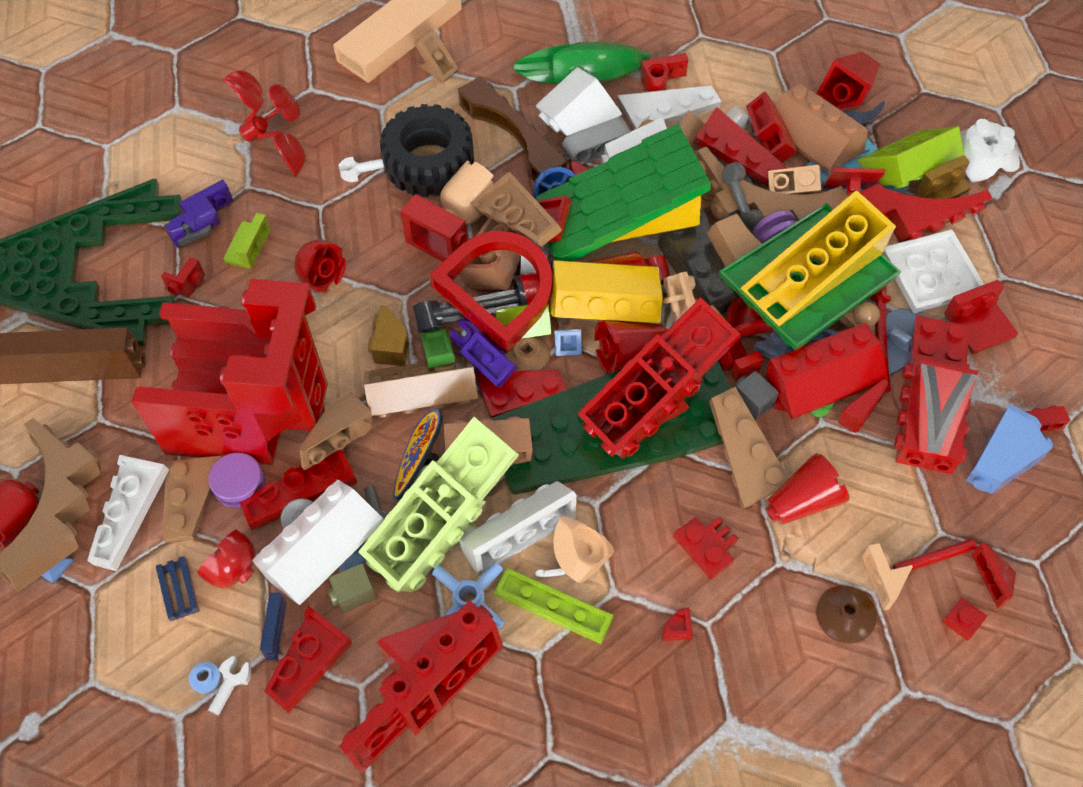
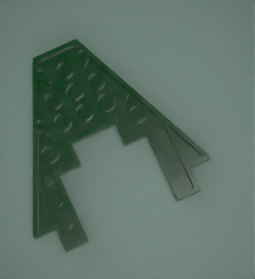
(42, 263)

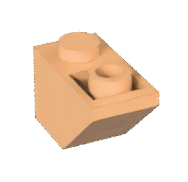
(796, 180)

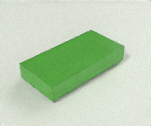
(437, 348)

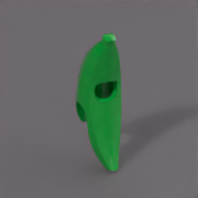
(600, 59)

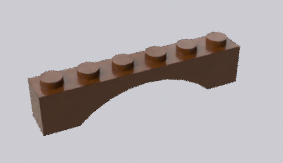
(485, 104)

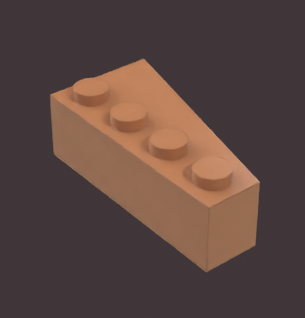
(492, 269)

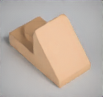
(885, 581)

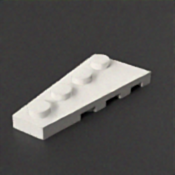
(667, 104)
(130, 500)

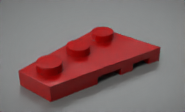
(519, 389)
(310, 656)

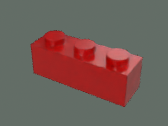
(1051, 417)

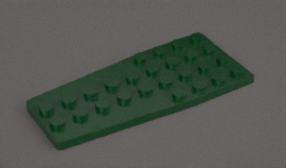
(569, 453)

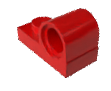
(659, 70)

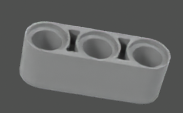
(590, 142)

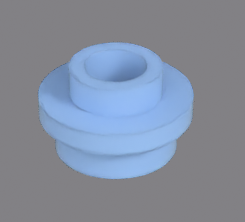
(210, 683)

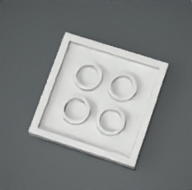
(932, 270)

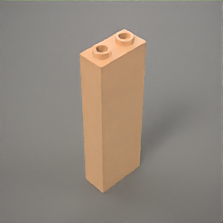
(391, 34)

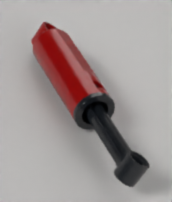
(432, 315)

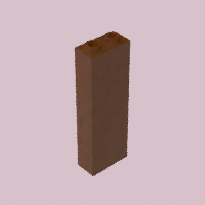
(69, 356)

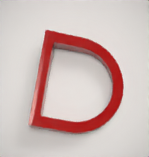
(503, 336)

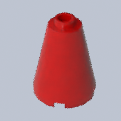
(622, 341)
(807, 492)

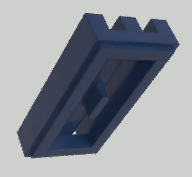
(171, 568)
(273, 626)

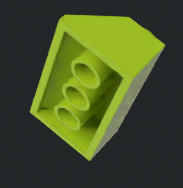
(915, 155)

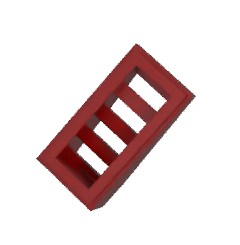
(857, 412)

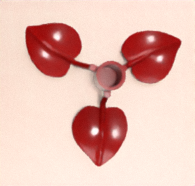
(250, 93)

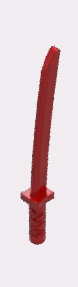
(881, 299)

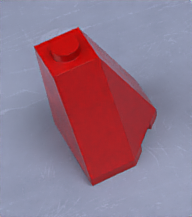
(849, 80)

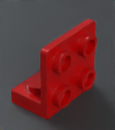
(983, 315)

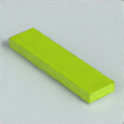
(553, 605)

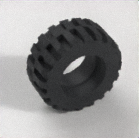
(425, 127)

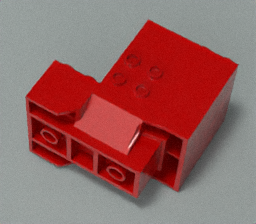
(238, 375)

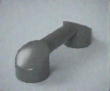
(732, 175)

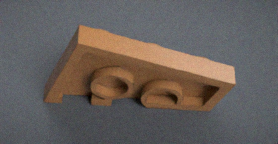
(186, 497)

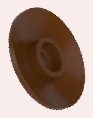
(838, 623)

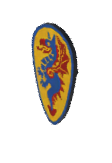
(418, 451)

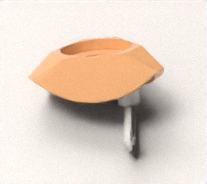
(578, 550)

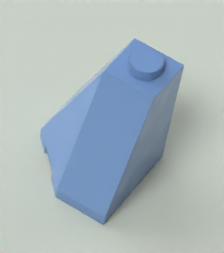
(1009, 451)

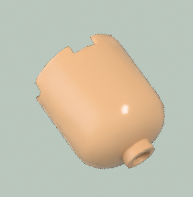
(463, 188)

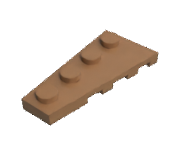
(517, 210)
(751, 459)

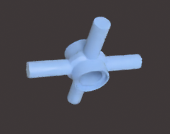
(469, 586)

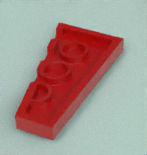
(733, 144)
(296, 483)

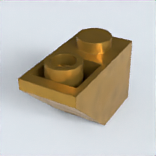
(390, 339)

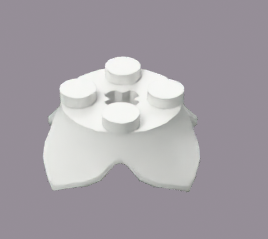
(988, 149)

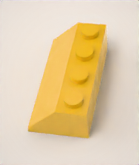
(605, 292)

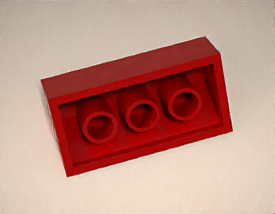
(827, 370)

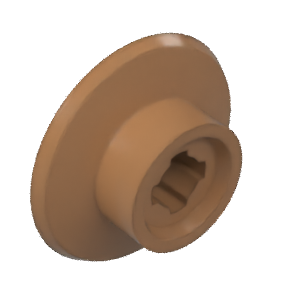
(536, 359)

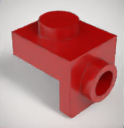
(186, 280)

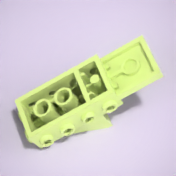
(438, 508)

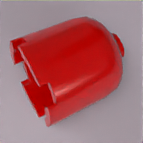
(17, 507)

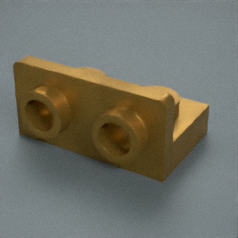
(946, 180)

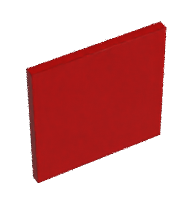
(853, 179)

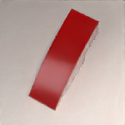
(771, 128)

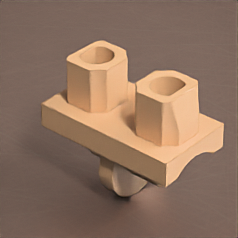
(679, 293)

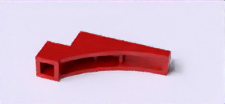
(919, 215)

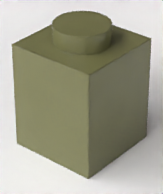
(351, 588)

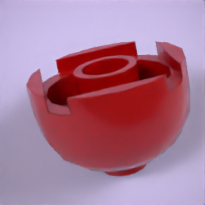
(320, 264)
(230, 562)

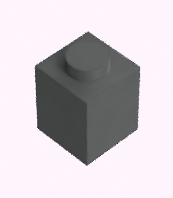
(756, 394)

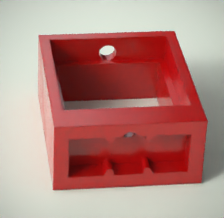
(432, 228)

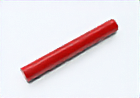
(938, 555)

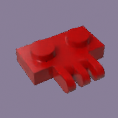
(707, 545)

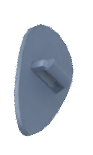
(899, 337)

